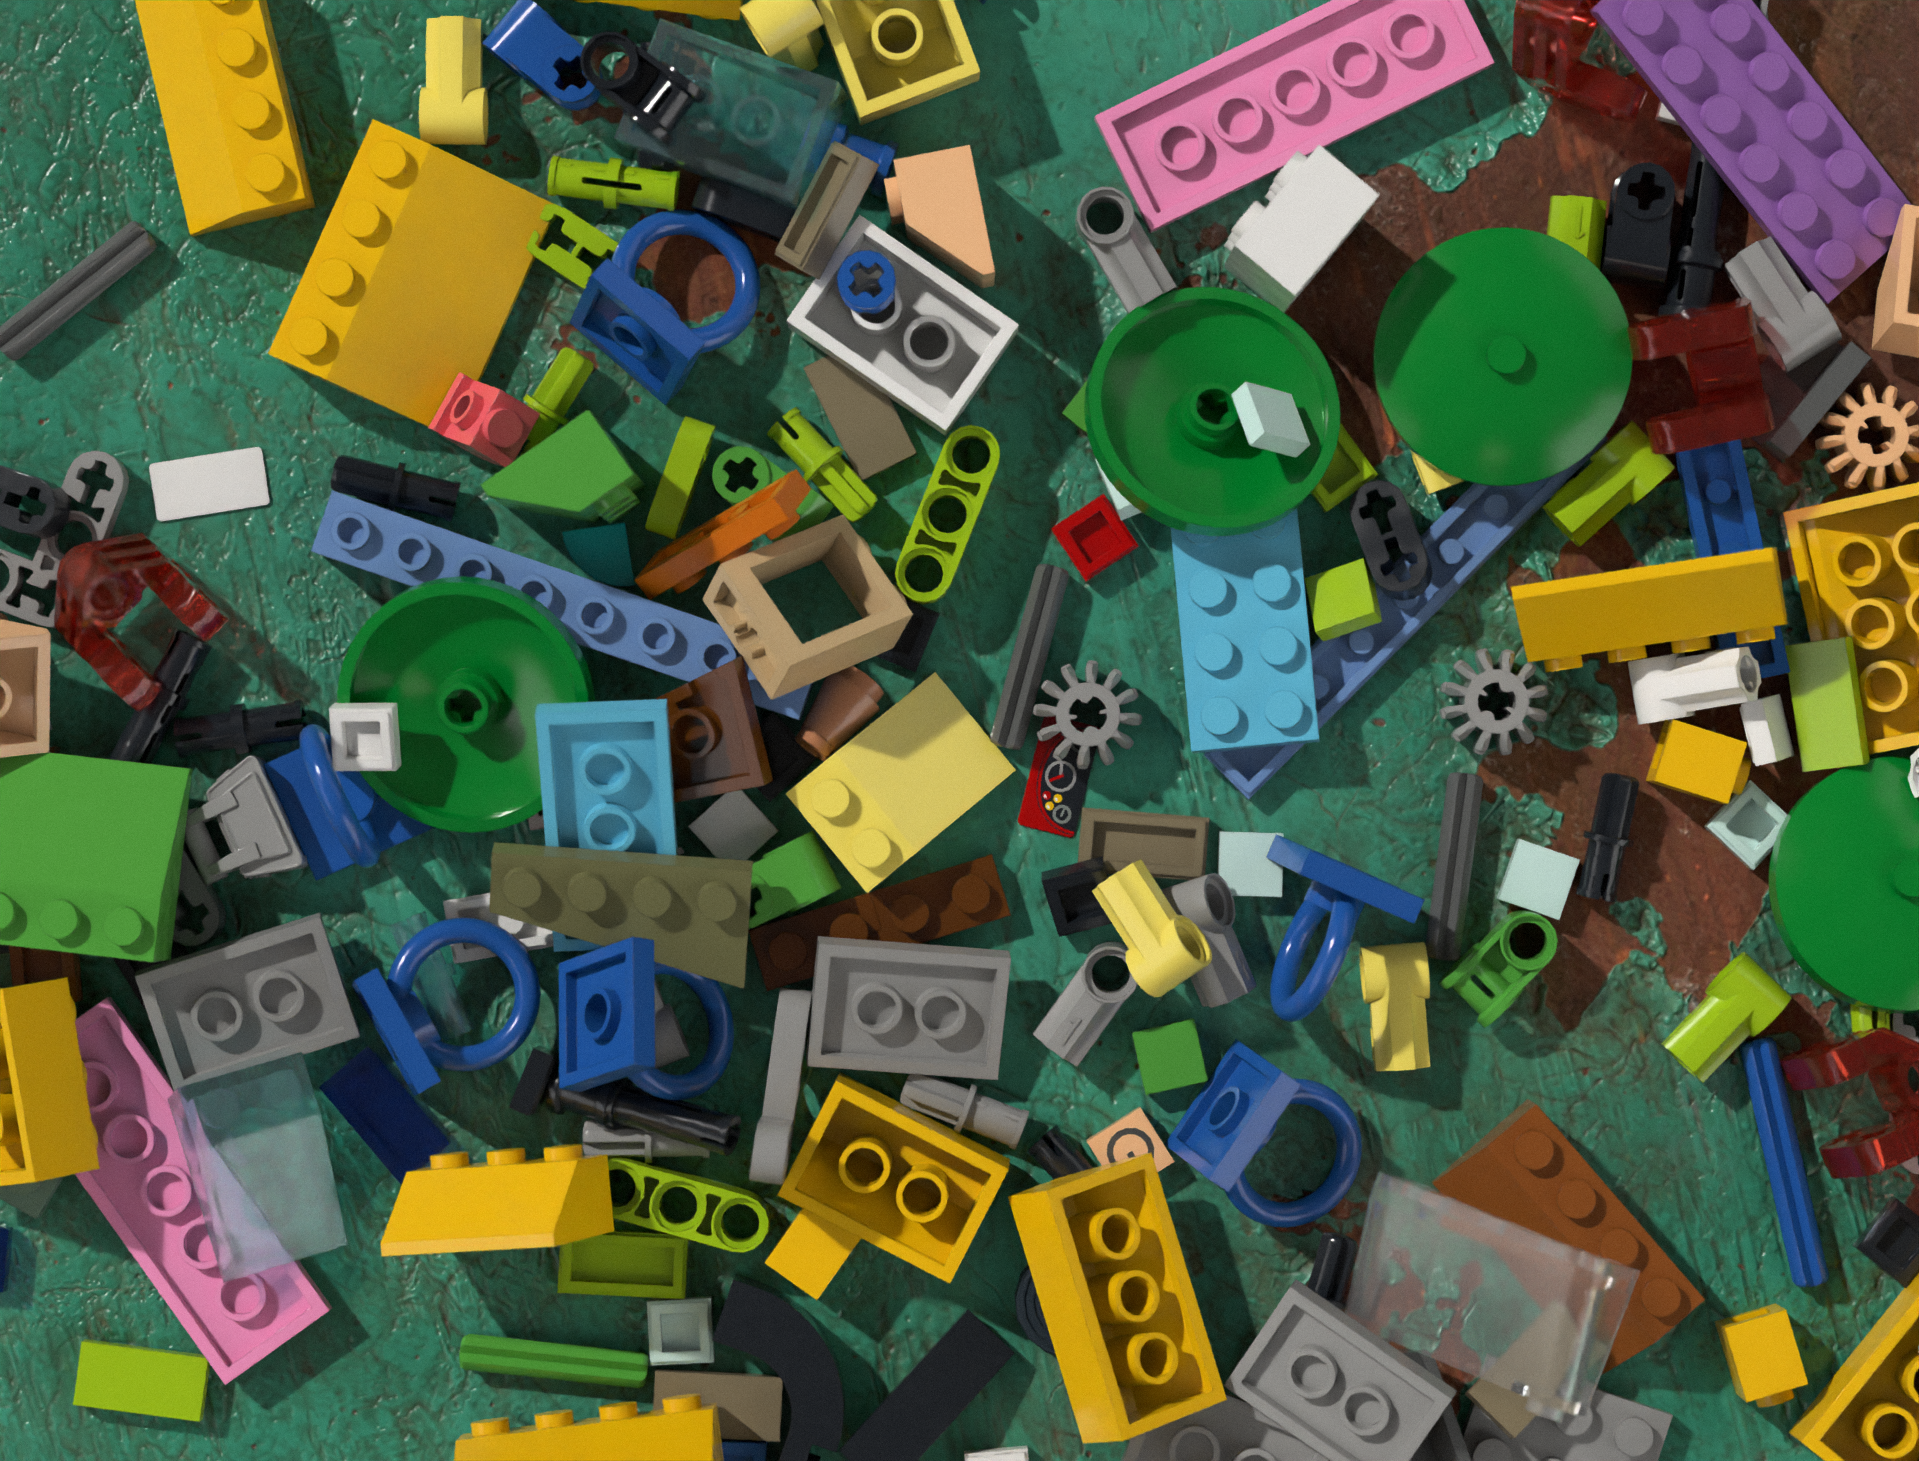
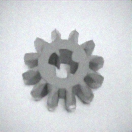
(1502, 682)
(1091, 735)

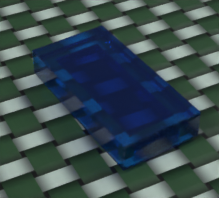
(385, 1113)

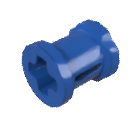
(872, 150)
(869, 263)

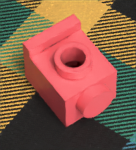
(484, 420)

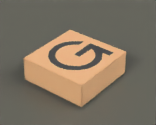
(1129, 1138)

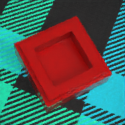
(1094, 537)

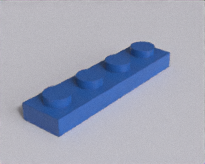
(1724, 523)

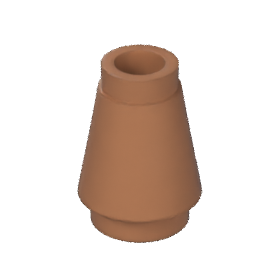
(839, 710)

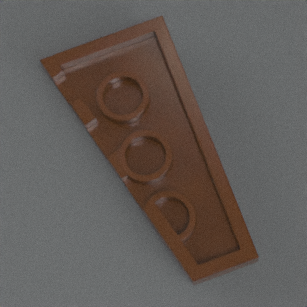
(712, 737)

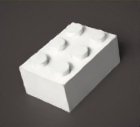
(1308, 218)
(922, 349)

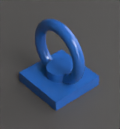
(641, 326)
(333, 811)
(1333, 889)
(611, 1022)
(406, 1024)
(1238, 1117)

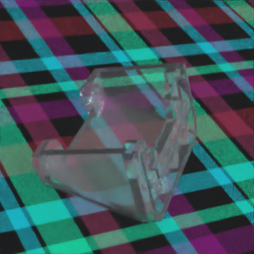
(1487, 1295)

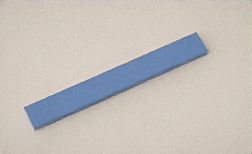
(1457, 548)

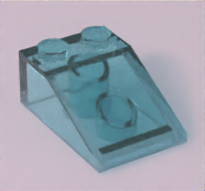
(757, 126)
(260, 1166)

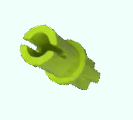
(557, 393)
(824, 466)

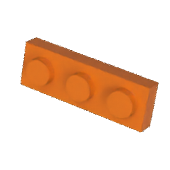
(724, 536)

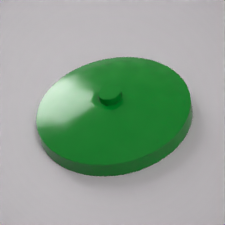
(1502, 357)
(1168, 419)
(467, 678)
(1851, 885)

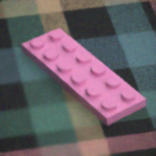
(1283, 95)
(156, 1212)

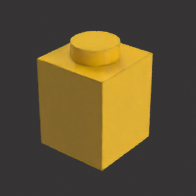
(1699, 762)
(811, 1252)
(1762, 1355)

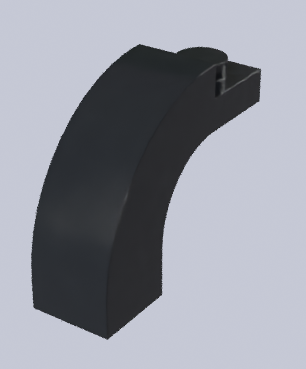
(795, 1346)

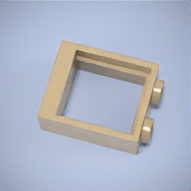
(765, 636)

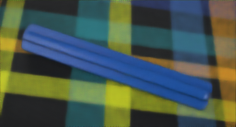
(1784, 1162)

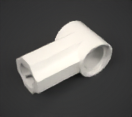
(1680, 685)

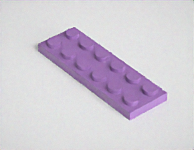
(1764, 131)

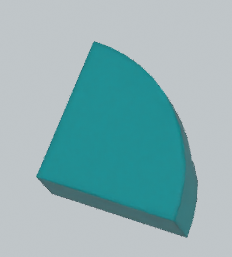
(602, 553)

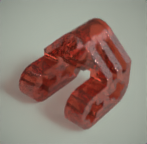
(1547, 54)
(1721, 371)
(102, 584)
(1888, 1062)

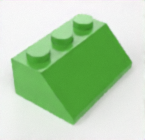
(570, 476)

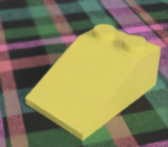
(897, 52)
(900, 782)

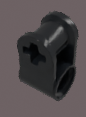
(649, 91)
(1637, 239)

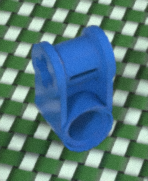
(537, 50)

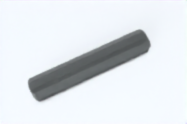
(75, 290)
(1029, 656)
(1454, 866)

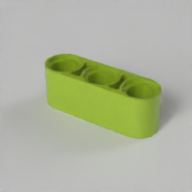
(952, 483)
(712, 1201)

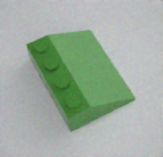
(91, 854)

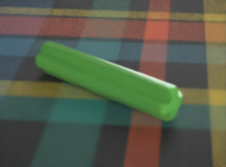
(554, 1361)

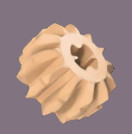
(1859, 455)

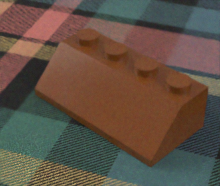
(1542, 1183)

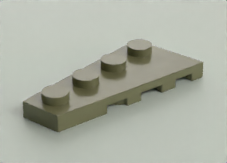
(684, 903)

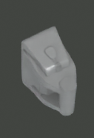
(251, 823)

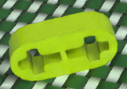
(582, 234)
(680, 477)

